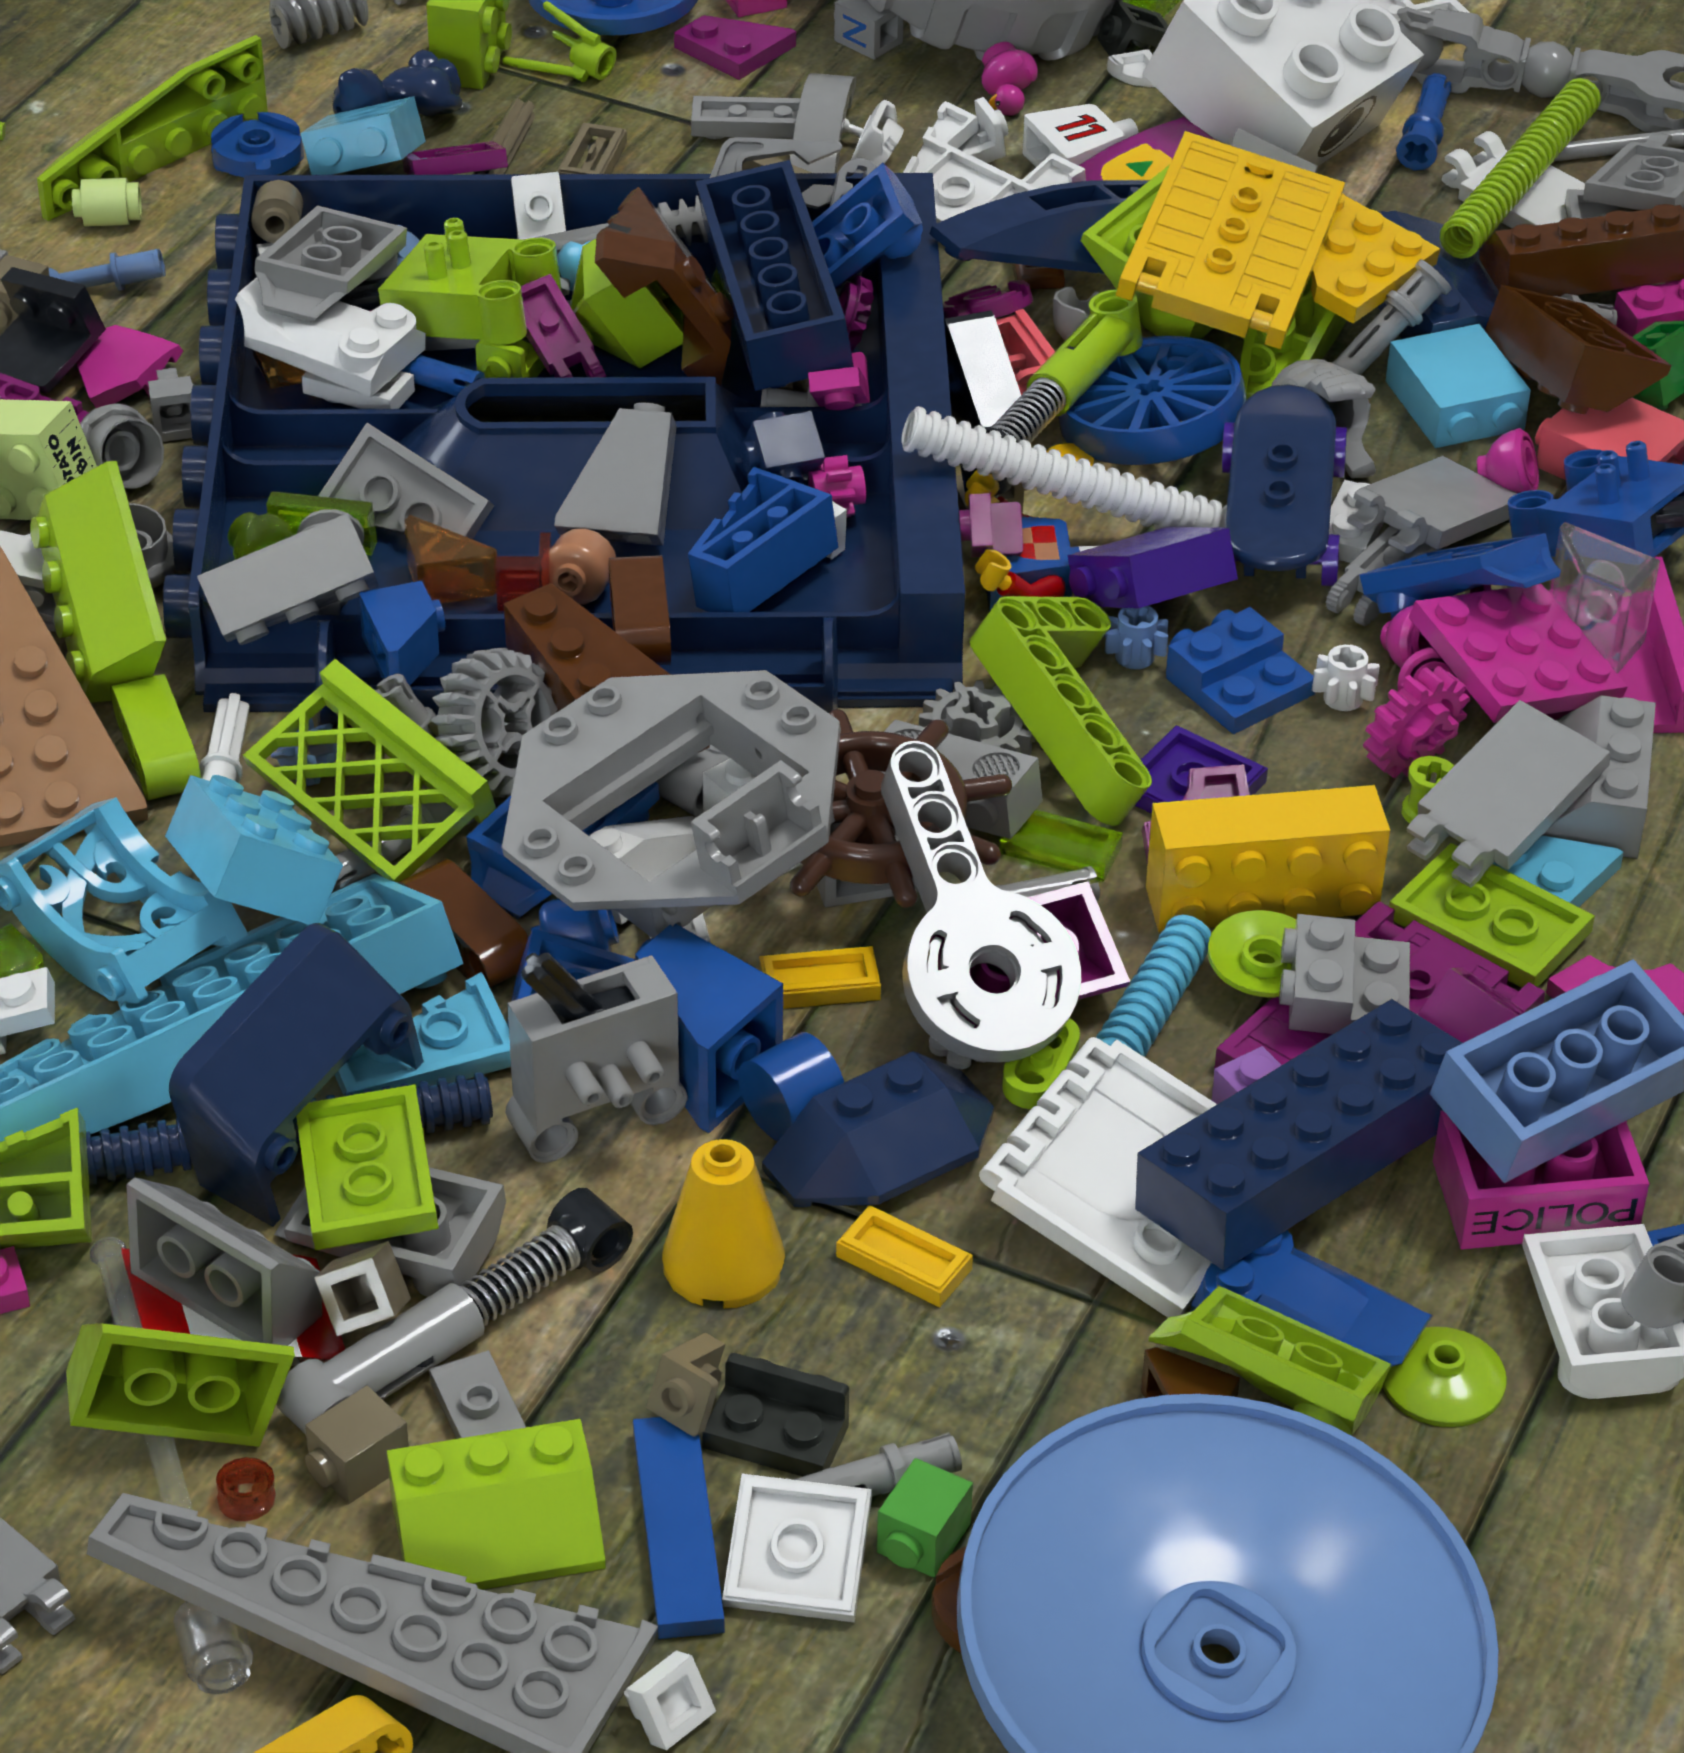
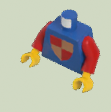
(1041, 567)

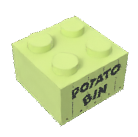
(38, 453)

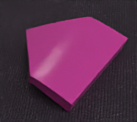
(123, 363)

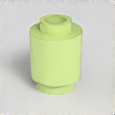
(107, 202)

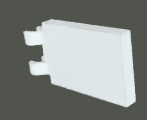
(1539, 206)

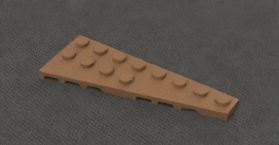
(50, 737)

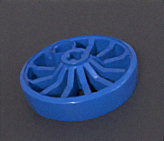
(1139, 416)

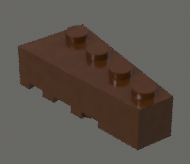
(570, 644)

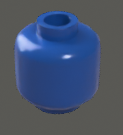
(587, 926)

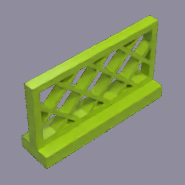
(392, 734)

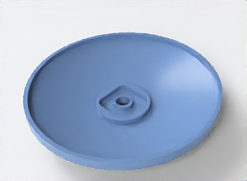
(1233, 1529)

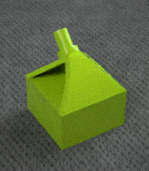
(628, 327)

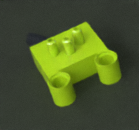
(464, 284)

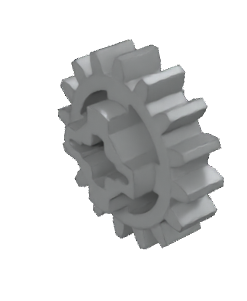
(979, 716)

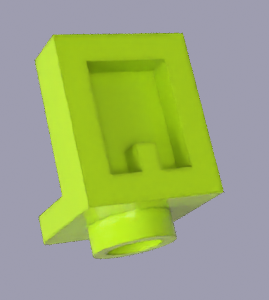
(508, 360)

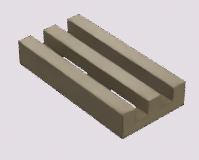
(581, 142)

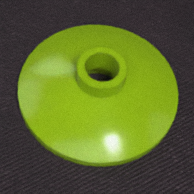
(1248, 951)
(1447, 1379)

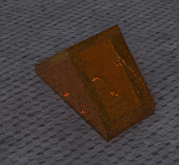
(449, 563)

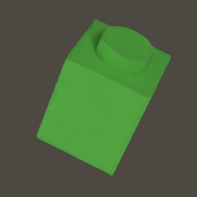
(924, 1517)

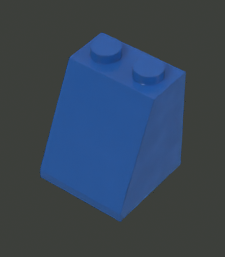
(723, 1018)

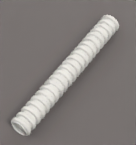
(1057, 474)

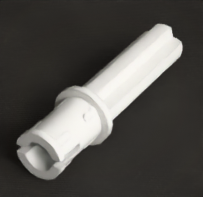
(226, 740)

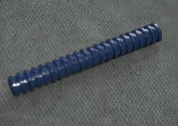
(165, 1145)

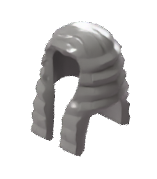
(1348, 399)

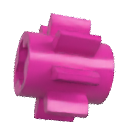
(842, 482)

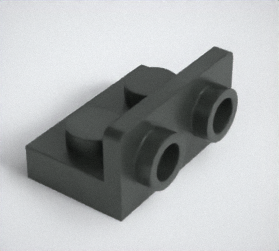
(778, 1416)

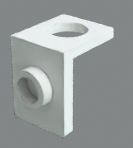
(538, 205)

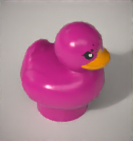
(1006, 75)

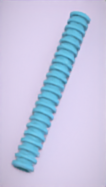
(1158, 984)

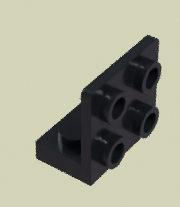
(51, 329)

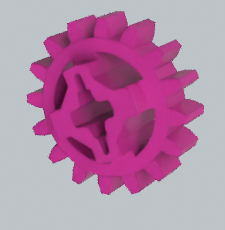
(1416, 720)

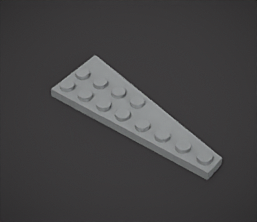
(420, 1634)

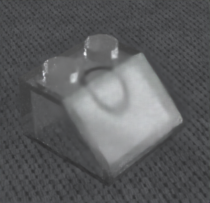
(1605, 591)

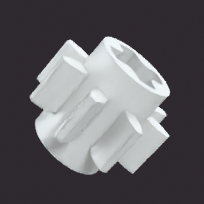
(1345, 677)

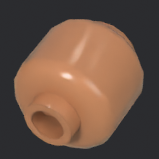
(581, 564)

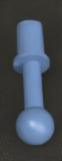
(121, 270)

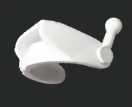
(878, 136)

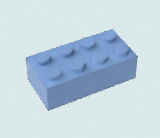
(1564, 1070)

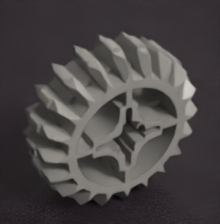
(484, 723)

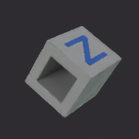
(866, 29)

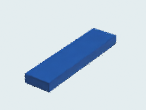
(678, 1530)

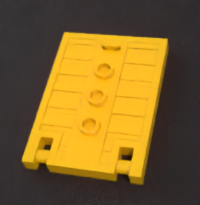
(1231, 239)

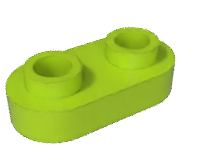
(1031, 1076)

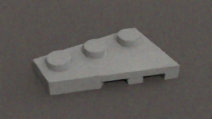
(404, 485)

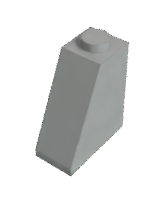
(626, 479)

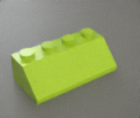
(98, 581)

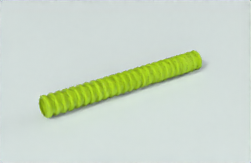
(1519, 168)

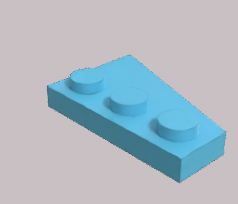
(455, 1039)

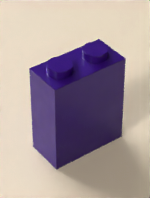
(1153, 566)

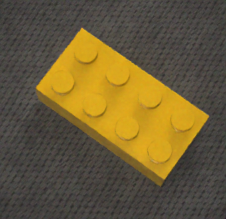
(1268, 853)

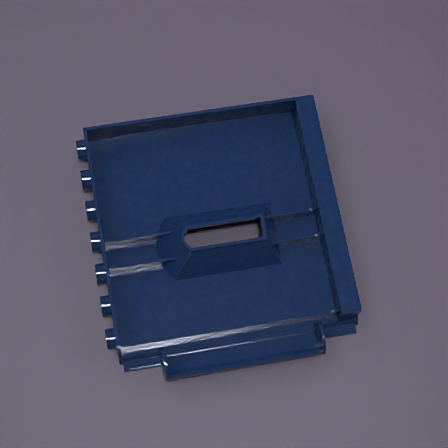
(845, 634)

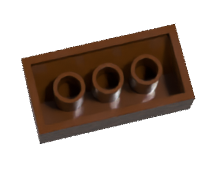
(1589, 252)
(1571, 350)

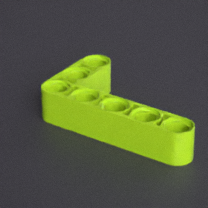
(1032, 657)

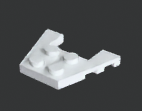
(969, 182)

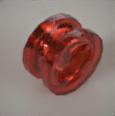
(245, 1505)

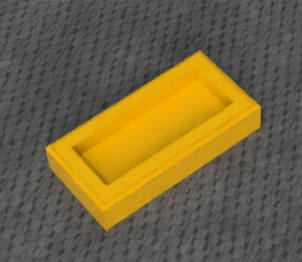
(825, 976)
(904, 1256)

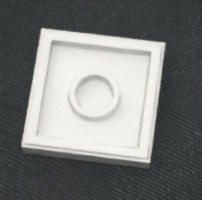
(797, 1548)

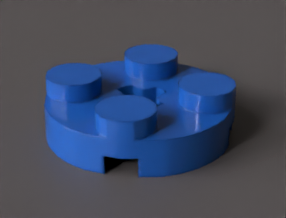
(256, 146)

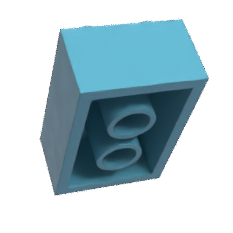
(253, 849)

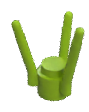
(587, 53)

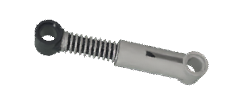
(577, 1235)

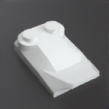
(341, 345)
(1597, 1341)

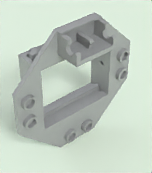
(634, 734)

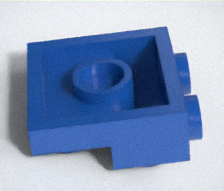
(1237, 669)

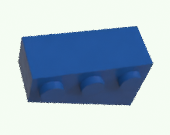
(761, 543)

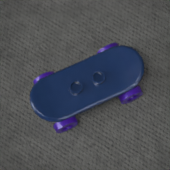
(1282, 481)

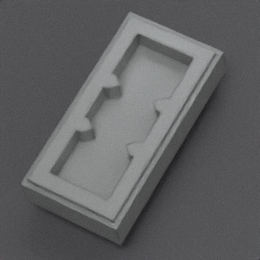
(474, 1396)

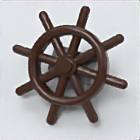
(863, 848)

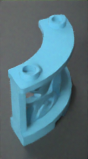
(113, 964)

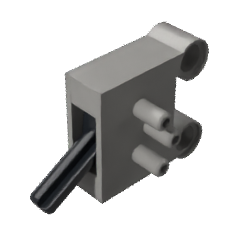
(589, 1047)

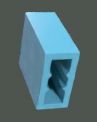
(363, 137)
(1457, 385)

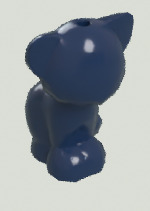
(427, 78)

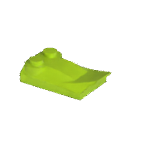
(1280, 1357)

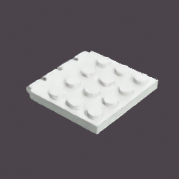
(1075, 1171)

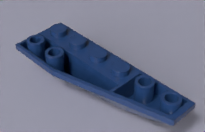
(1035, 225)

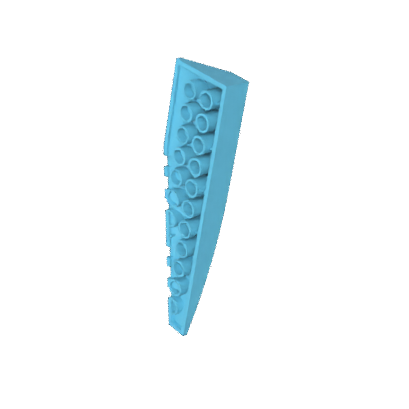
(125, 1060)

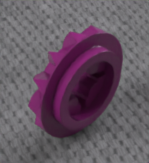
(856, 305)

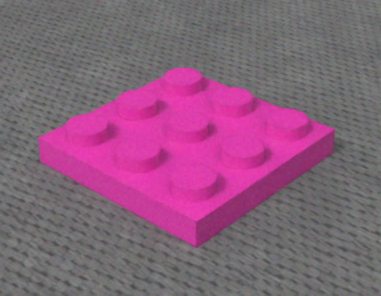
(1515, 649)

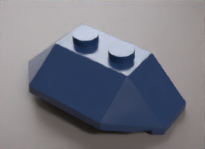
(880, 1134)

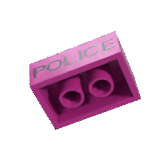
(1577, 1190)

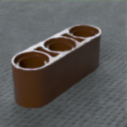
(641, 605)
(482, 929)

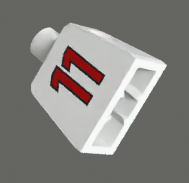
(1072, 133)

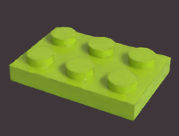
(1495, 918)
(366, 1167)

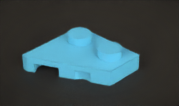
(1567, 867)

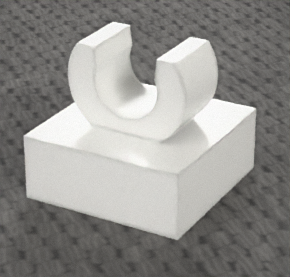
(670, 1700)

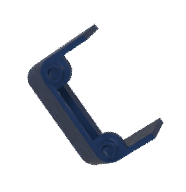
(274, 1055)

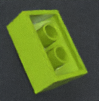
(175, 1383)
(499, 1505)

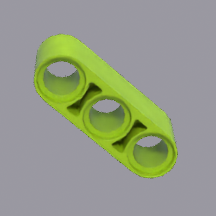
(154, 735)

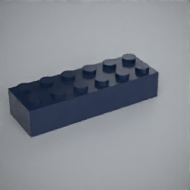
(774, 275)
(1296, 1136)

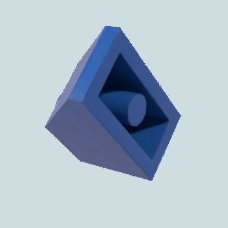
(401, 628)

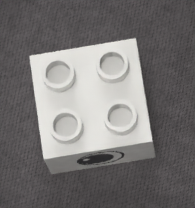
(1284, 70)

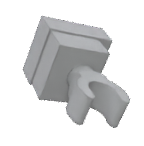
(171, 404)

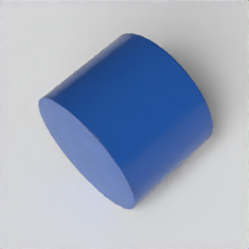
(785, 1079)

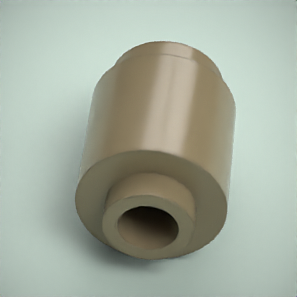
(276, 209)

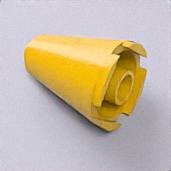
(723, 1230)

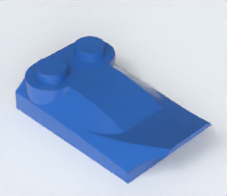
(867, 224)
(1451, 571)
(511, 885)
(1321, 1298)

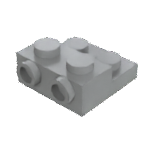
(1338, 974)

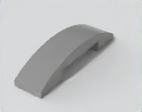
(823, 116)

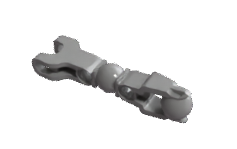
(1627, 84)

